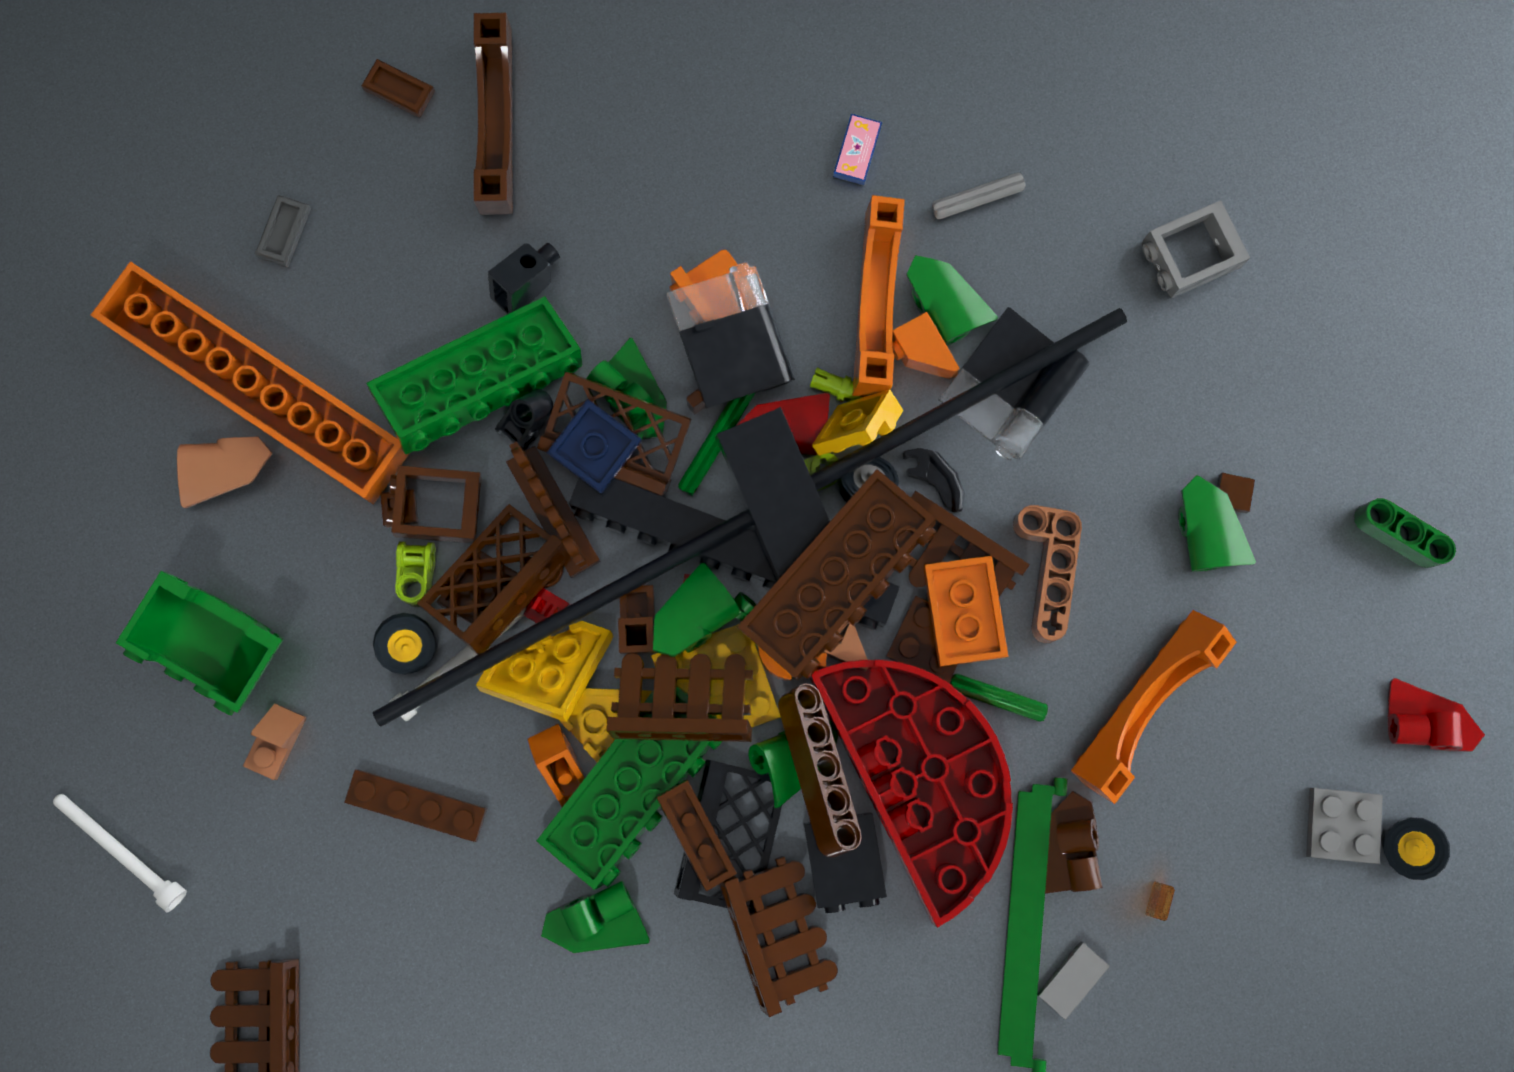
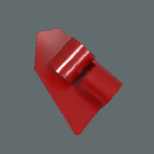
(804, 416)
(1429, 720)

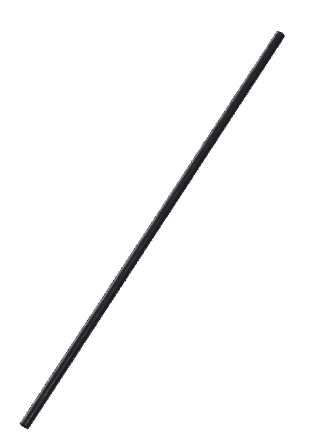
(742, 520)

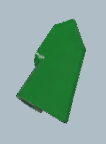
(947, 299)
(631, 375)
(1212, 528)
(693, 613)
(775, 758)
(596, 922)

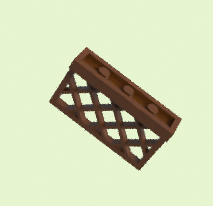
(632, 472)
(517, 590)

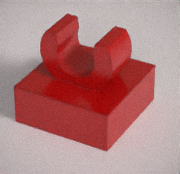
(544, 605)

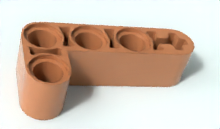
(1048, 574)

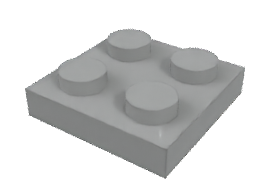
(1344, 825)

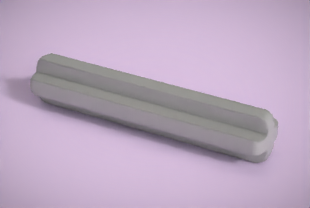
(978, 195)

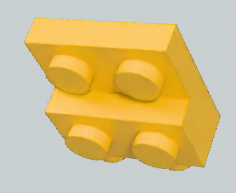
(858, 422)

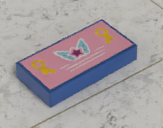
(857, 149)

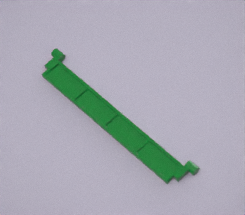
(1026, 924)

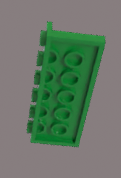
(475, 375)
(620, 803)

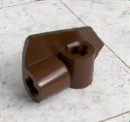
(1073, 847)

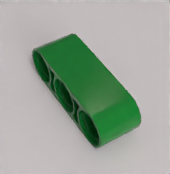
(1420, 533)

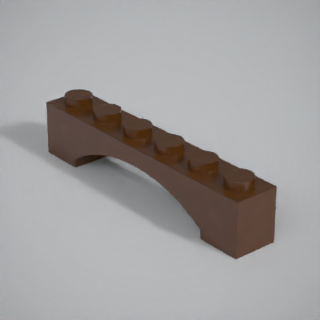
(494, 85)

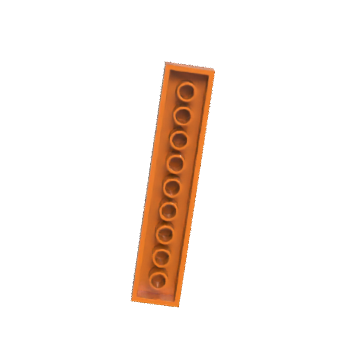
(251, 382)

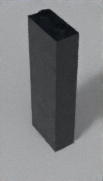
(774, 487)

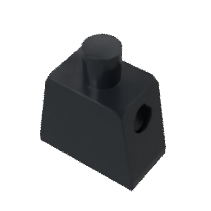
(521, 276)

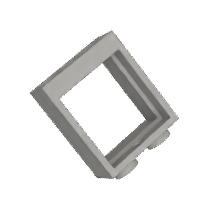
(1223, 236)

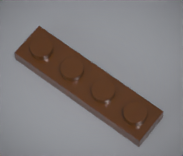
(415, 805)

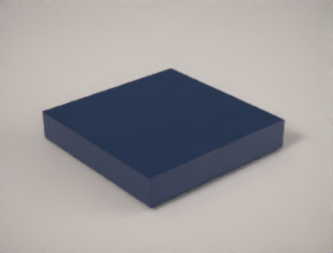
(594, 446)

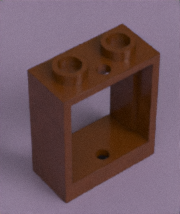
(469, 524)

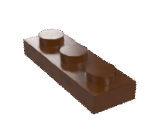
(696, 835)

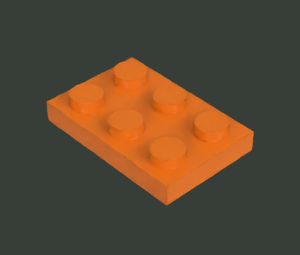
(965, 611)

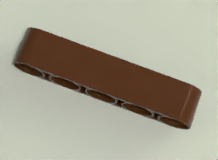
(818, 786)

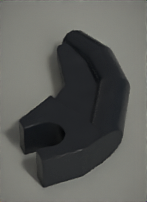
(938, 472)

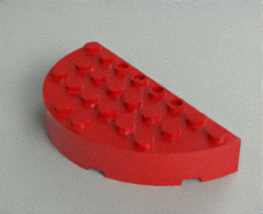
(928, 773)

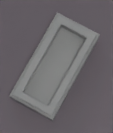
(1073, 980)

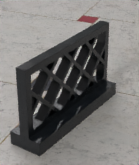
(709, 797)

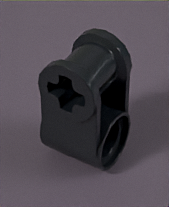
(526, 418)

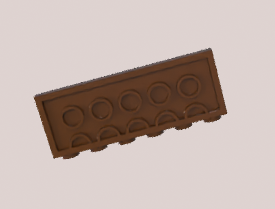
(838, 575)

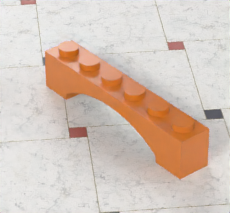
(876, 300)
(1193, 648)

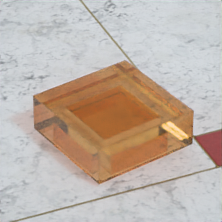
(1160, 901)

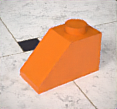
(923, 348)
(557, 762)

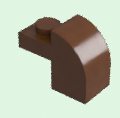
(637, 621)

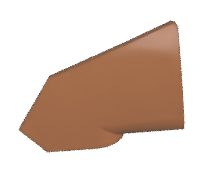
(218, 467)

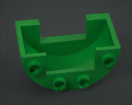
(200, 641)

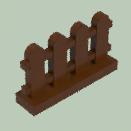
(551, 507)
(979, 546)
(664, 707)
(775, 952)
(274, 1015)

